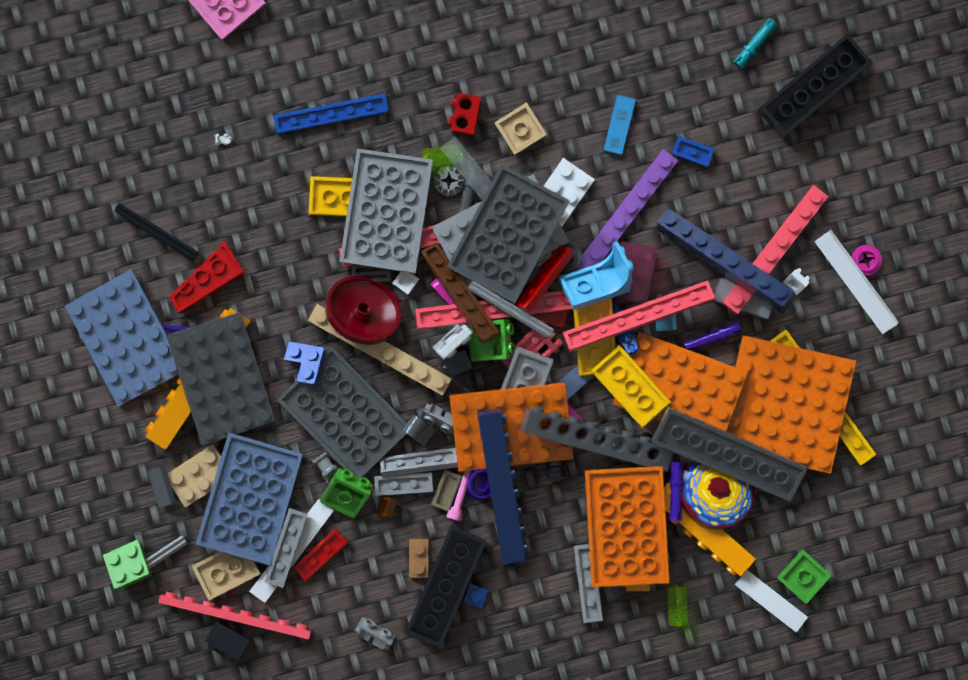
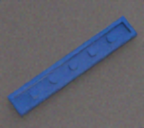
(331, 114)

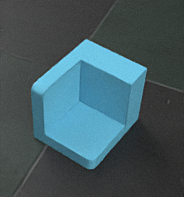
(666, 324)

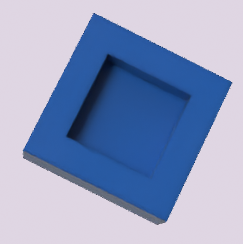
(475, 595)

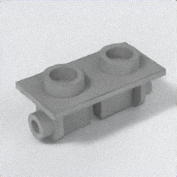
(432, 416)
(382, 637)

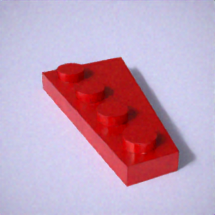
(207, 279)

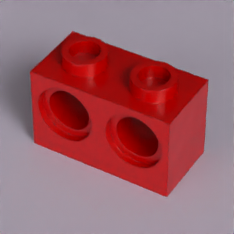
(469, 115)

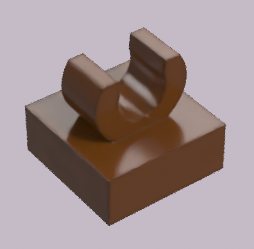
(387, 506)

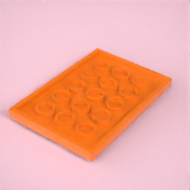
(690, 380)
(512, 402)
(627, 526)

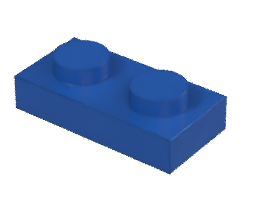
(692, 151)

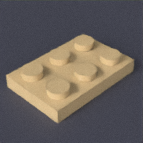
(195, 476)
(223, 572)

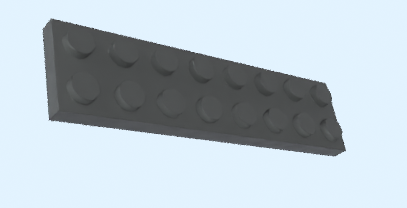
(729, 454)

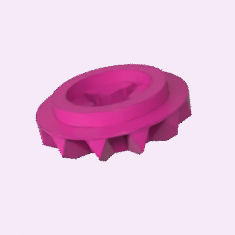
(869, 251)

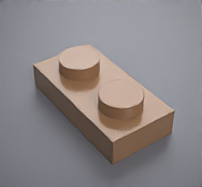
(418, 558)

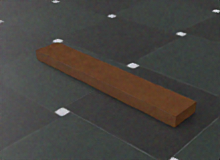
(459, 293)

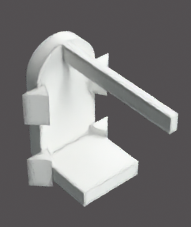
(222, 139)

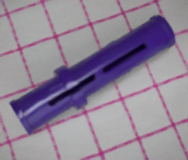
(720, 334)
(676, 491)

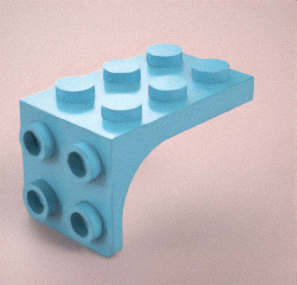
(600, 281)

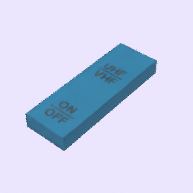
(619, 125)

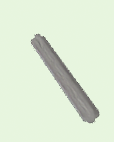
(511, 309)

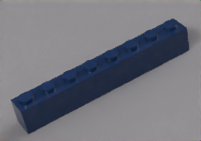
(726, 261)
(501, 485)

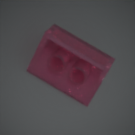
(643, 261)

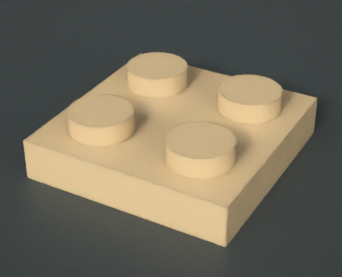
(520, 129)

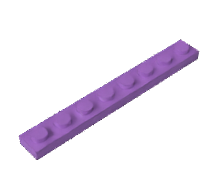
(628, 210)

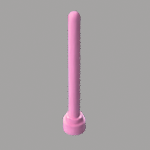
(456, 511)

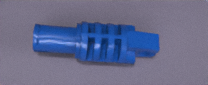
(628, 338)

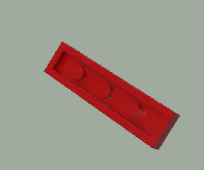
(544, 278)

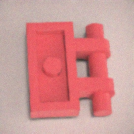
(534, 341)

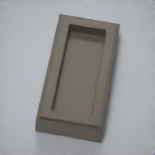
(446, 490)

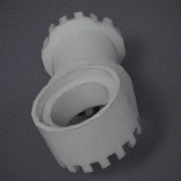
(325, 466)

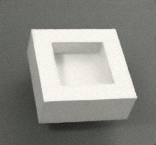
(405, 281)

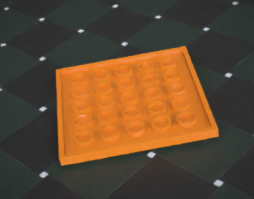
(792, 401)

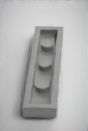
(418, 462)
(286, 548)
(588, 595)

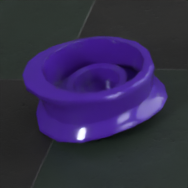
(478, 484)

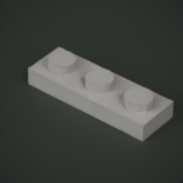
(403, 484)

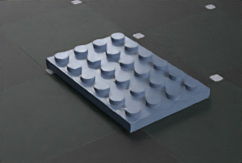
(124, 337)
(249, 499)

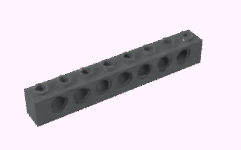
(534, 416)

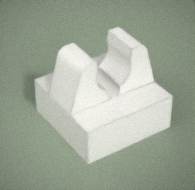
(796, 281)

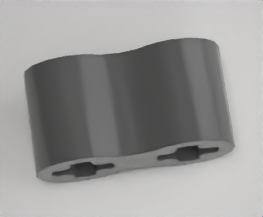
(419, 430)

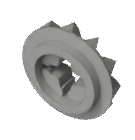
(442, 186)

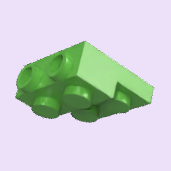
(496, 348)
(346, 492)

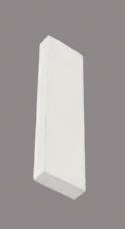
(771, 600)

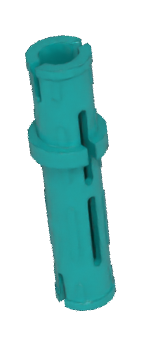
(750, 50)

